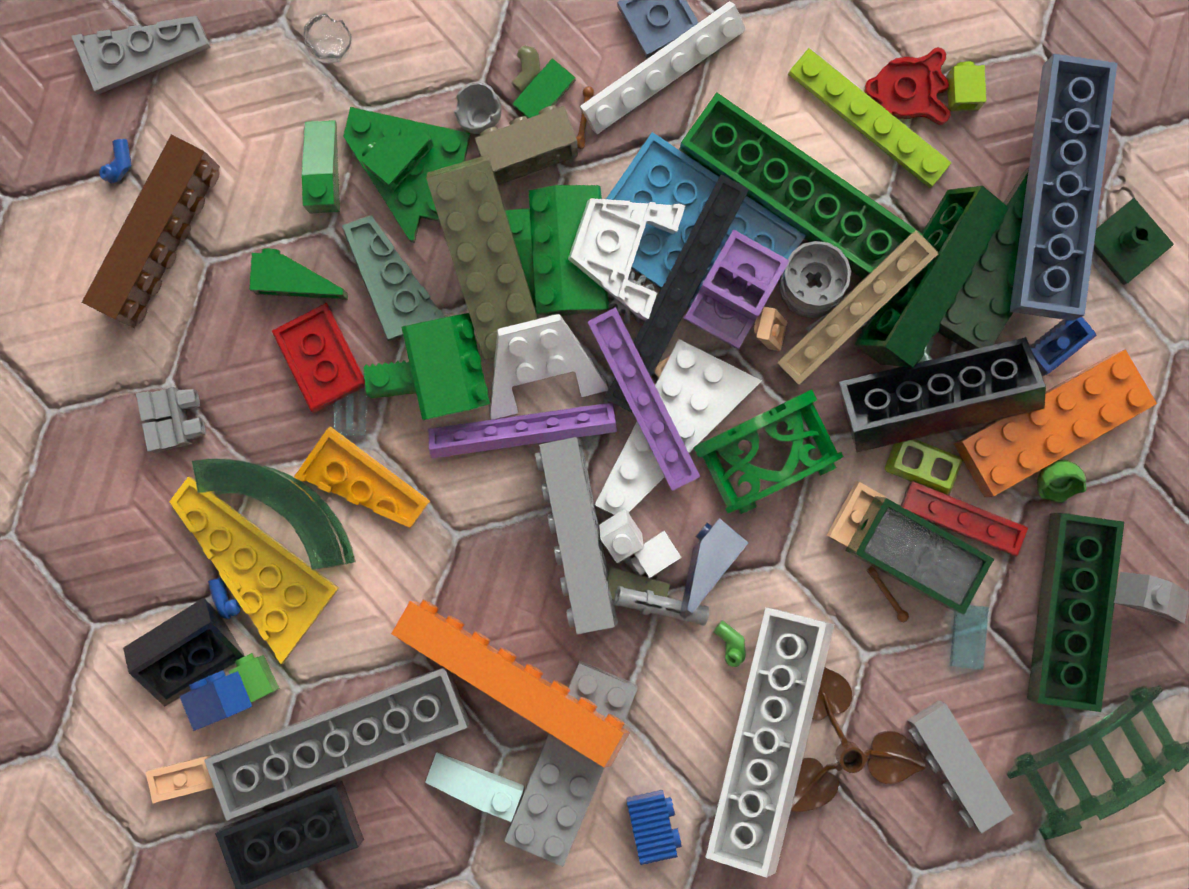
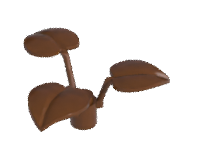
(890, 760)

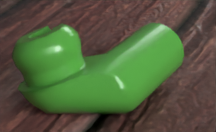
(734, 644)

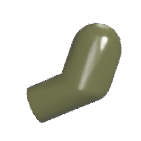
(530, 67)

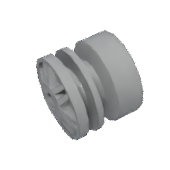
(814, 262)

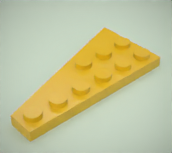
(261, 573)

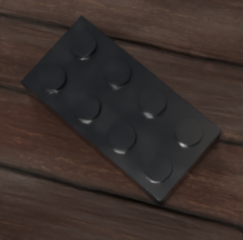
(290, 837)

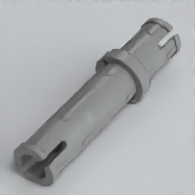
(655, 604)

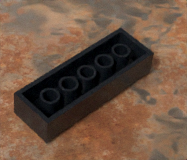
(943, 394)

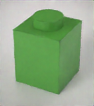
(255, 676)

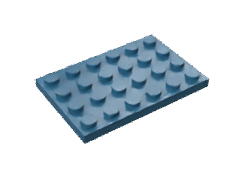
(671, 177)

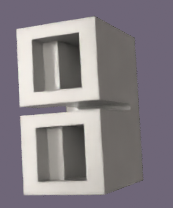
(170, 407)

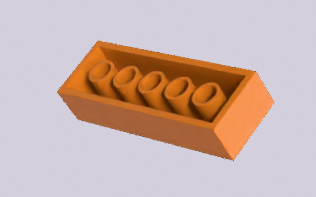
(1072, 417)

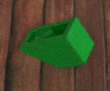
(395, 157)

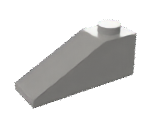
(1152, 596)

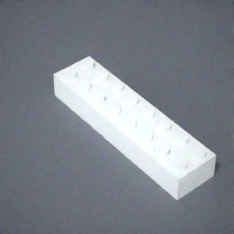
(770, 742)

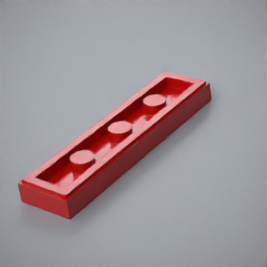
(964, 519)

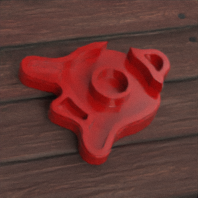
(910, 87)

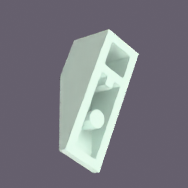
(475, 786)

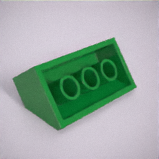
(554, 225)

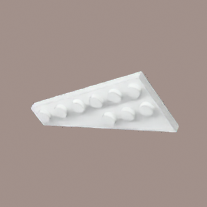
(698, 397)

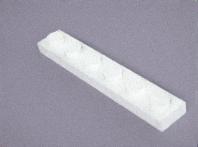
(663, 67)

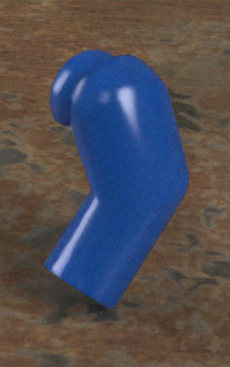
(120, 165)
(221, 600)

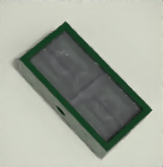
(919, 554)

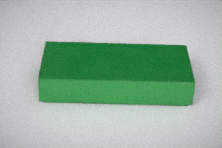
(544, 89)

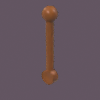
(588, 92)
(902, 615)

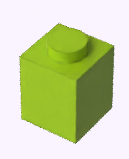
(966, 87)

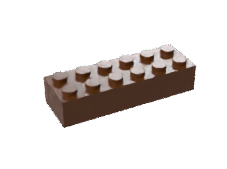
(152, 232)

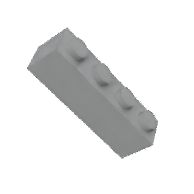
(959, 766)

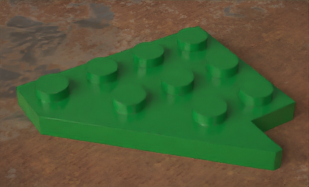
(412, 197)

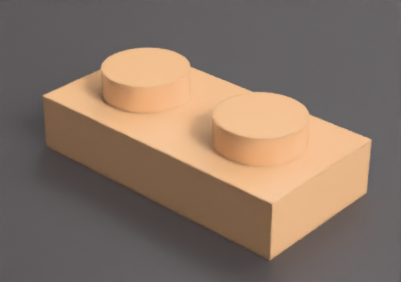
(770, 328)
(852, 513)
(179, 779)

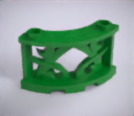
(727, 443)

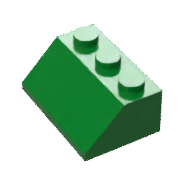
(445, 366)

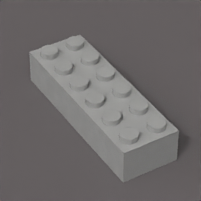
(577, 534)
(564, 777)

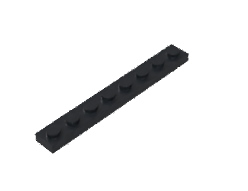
(685, 277)

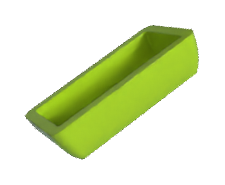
(922, 474)

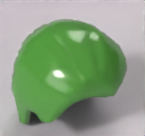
(1061, 481)

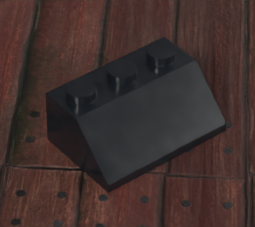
(182, 652)

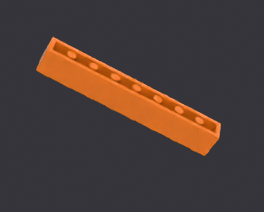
(511, 683)

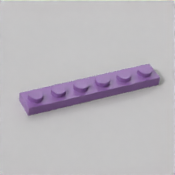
(644, 399)
(522, 430)

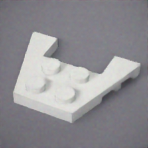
(609, 243)
(538, 352)

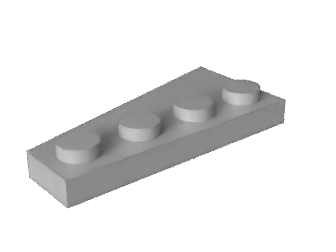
(130, 53)

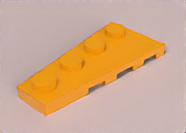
(349, 472)

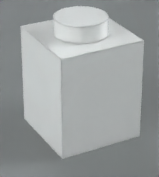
(621, 536)
(655, 555)

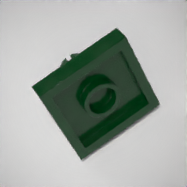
(1130, 241)

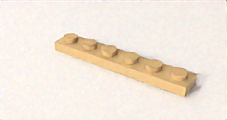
(858, 306)

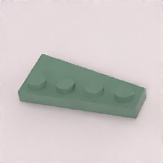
(388, 279)

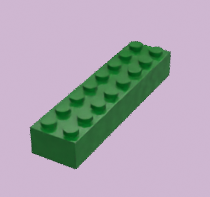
(794, 185)

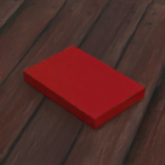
(319, 357)

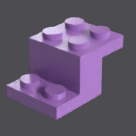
(736, 289)

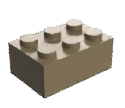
(529, 144)

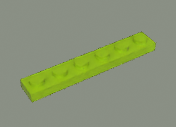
(869, 118)

